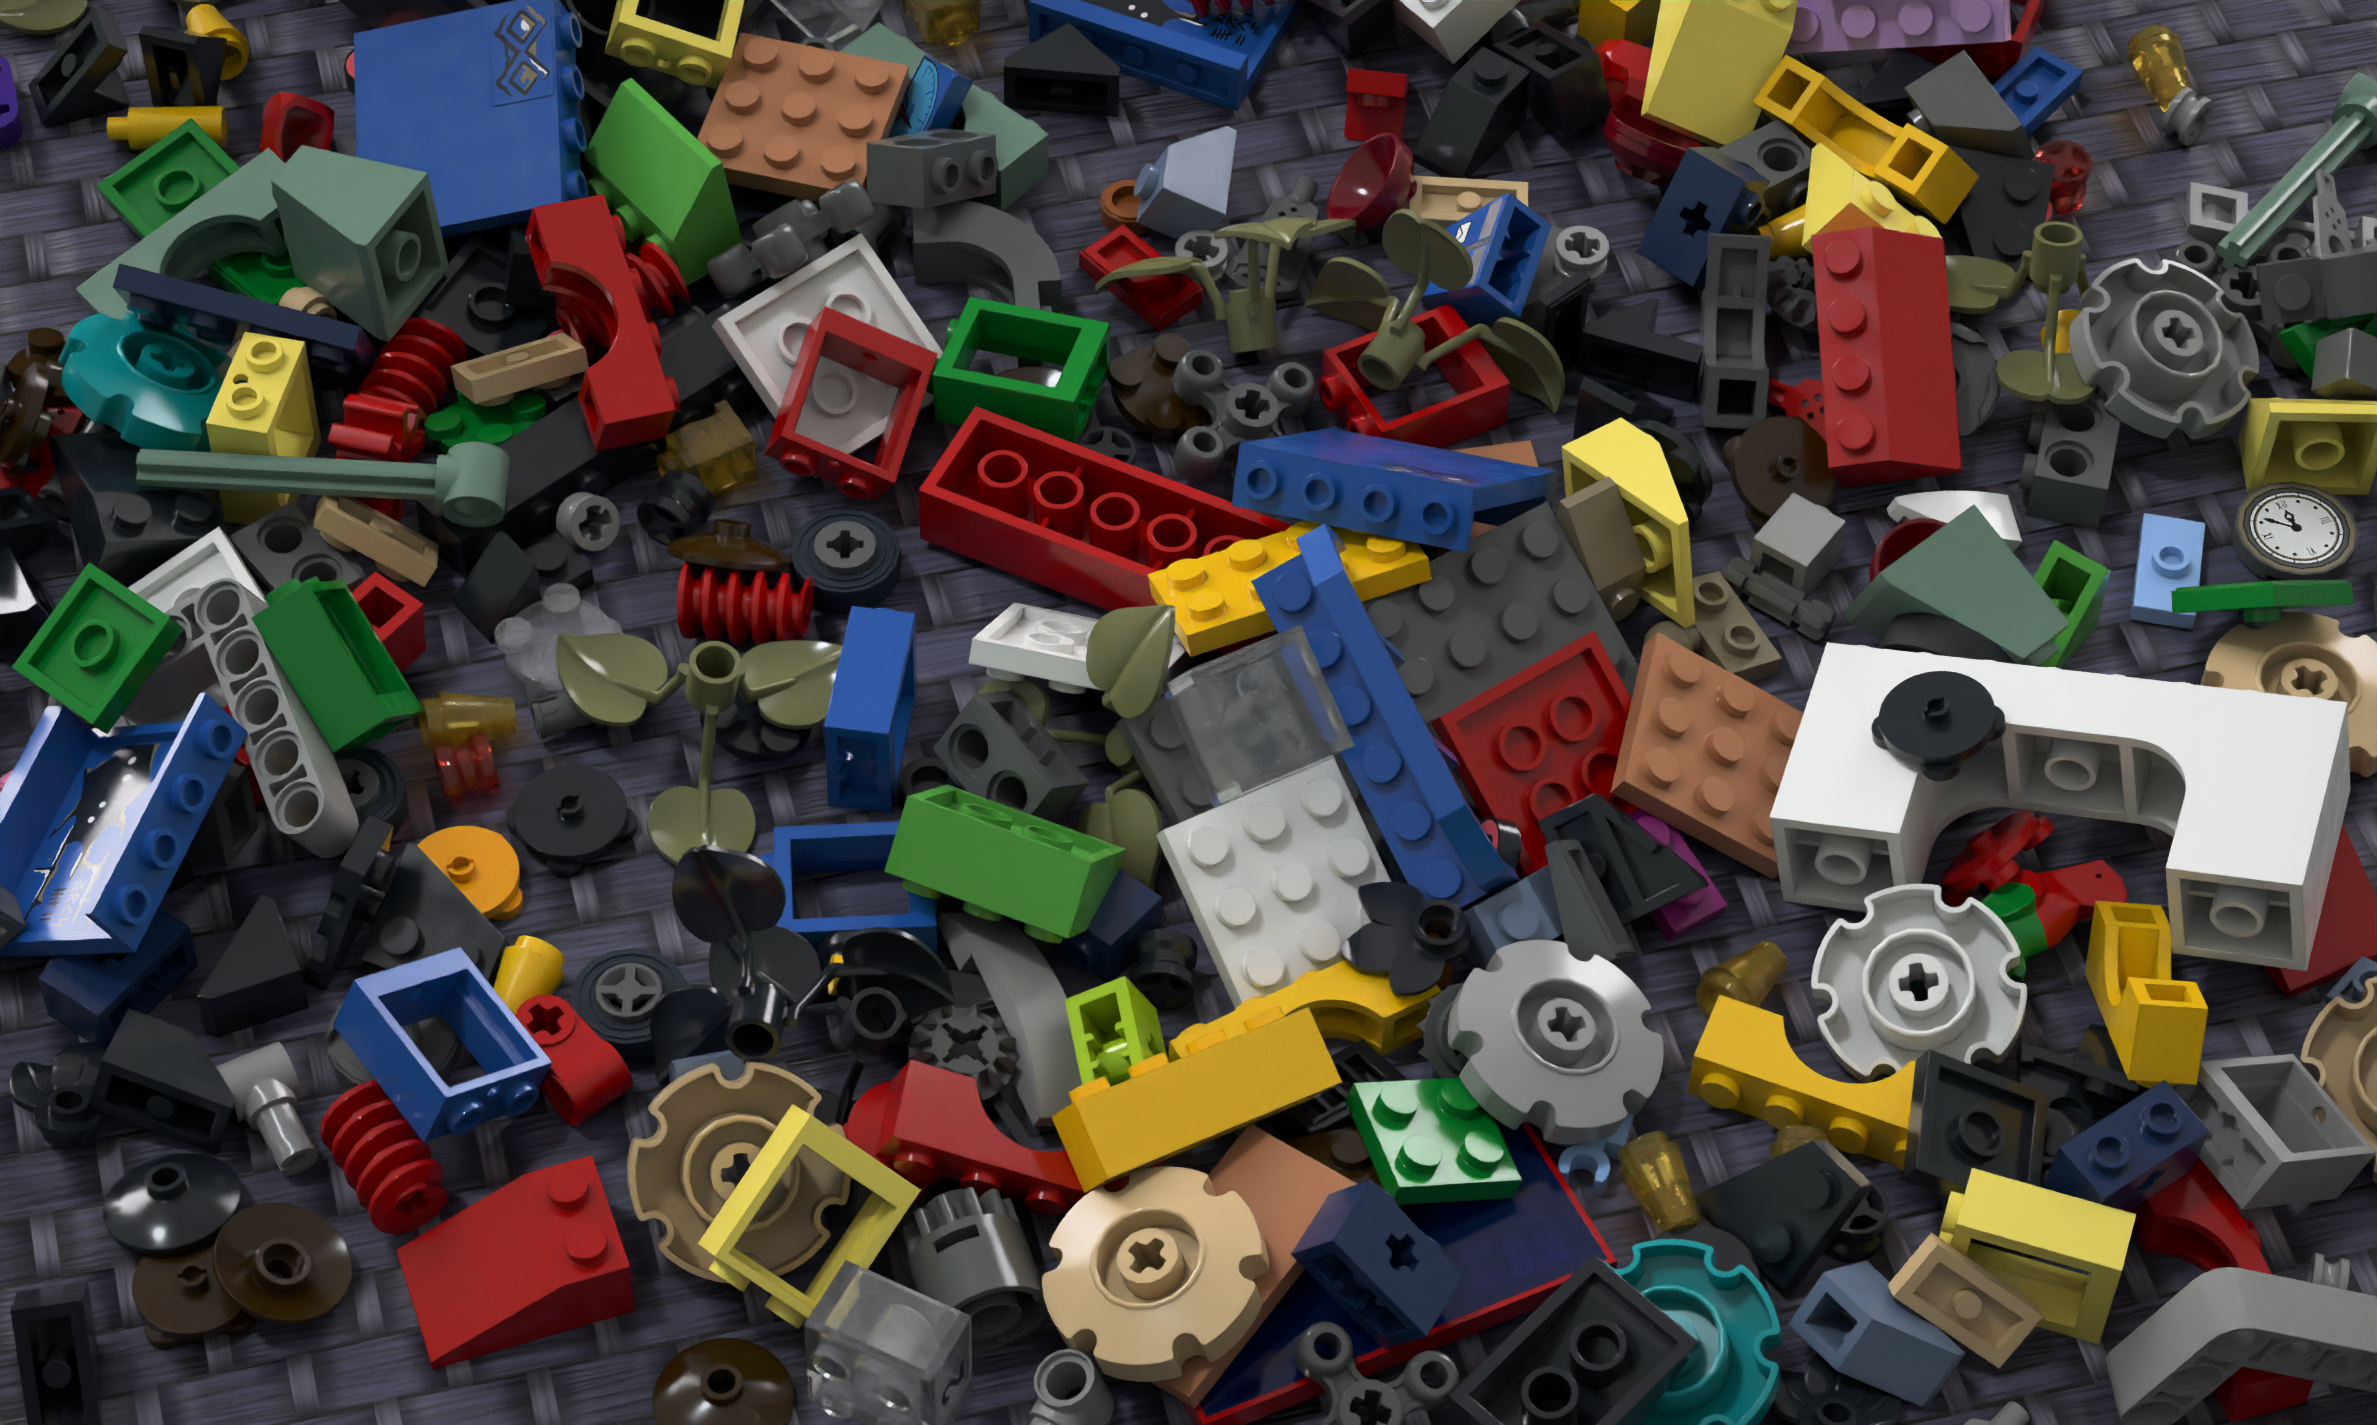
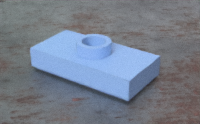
(2166, 559)

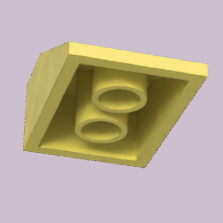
(1713, 63)
(1846, 200)
(1652, 504)

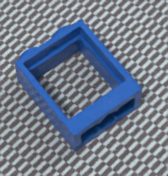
(871, 709)
(844, 849)
(457, 991)

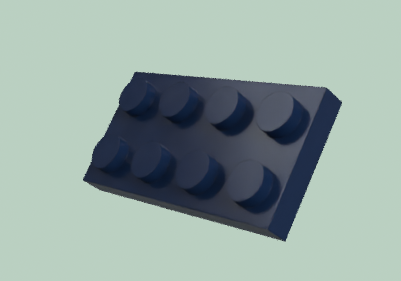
(226, 316)

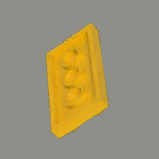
(1221, 606)

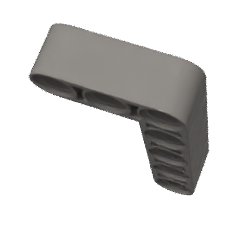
(282, 739)
(2238, 1321)

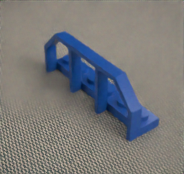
(1393, 755)

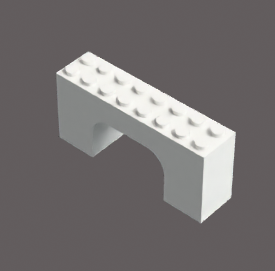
(2232, 774)

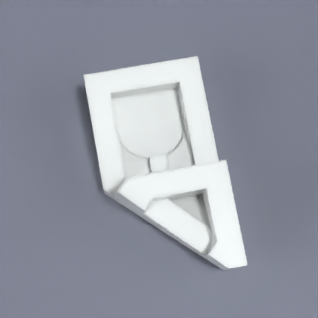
(1949, 504)

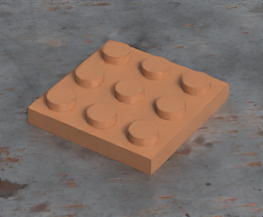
(800, 115)
(1705, 752)

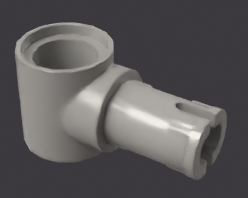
(267, 1098)
(1056, 1378)

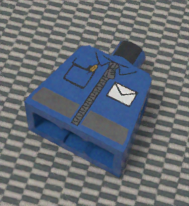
(1505, 252)

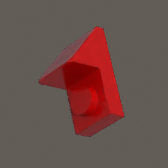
(1375, 103)

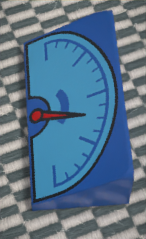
(931, 99)

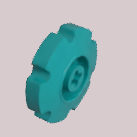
(144, 380)
(1729, 1317)

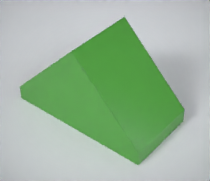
(2077, 590)

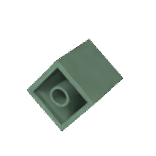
(361, 234)
(1970, 579)

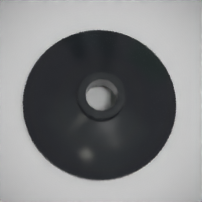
(172, 1203)

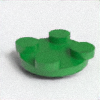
(486, 424)

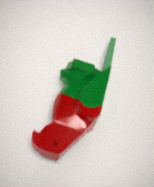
(2047, 905)

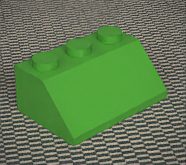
(661, 182)
(1002, 862)

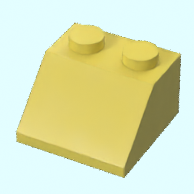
(2310, 443)

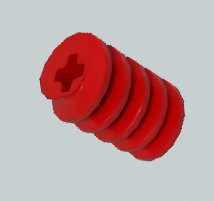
(659, 282)
(416, 365)
(741, 607)
(383, 1159)

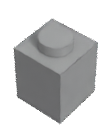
(1799, 543)

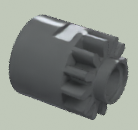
(977, 1261)

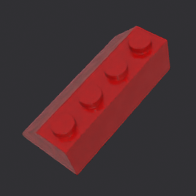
(1886, 356)

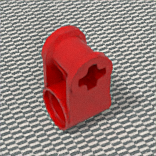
(584, 1068)

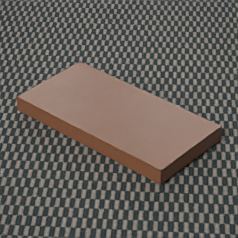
(1284, 1196)

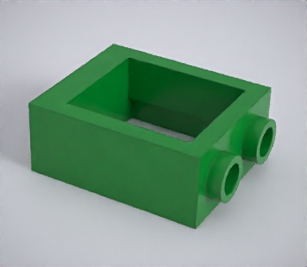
(1028, 334)
(335, 662)

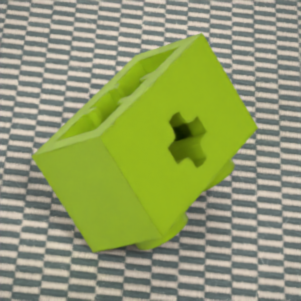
(1113, 1030)

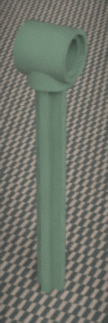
(2352, 129)
(465, 483)

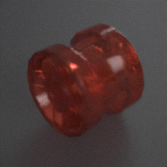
(2071, 173)
(465, 768)

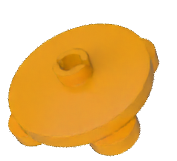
(480, 867)

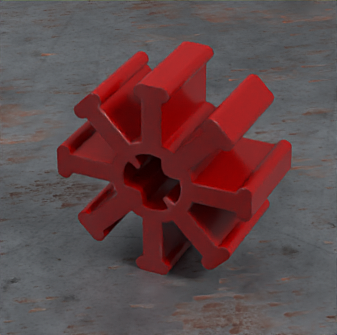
(379, 431)

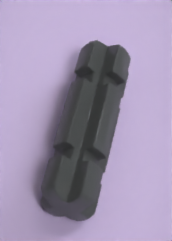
(1779, 598)

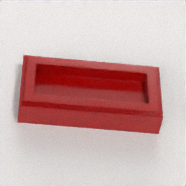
(1154, 298)

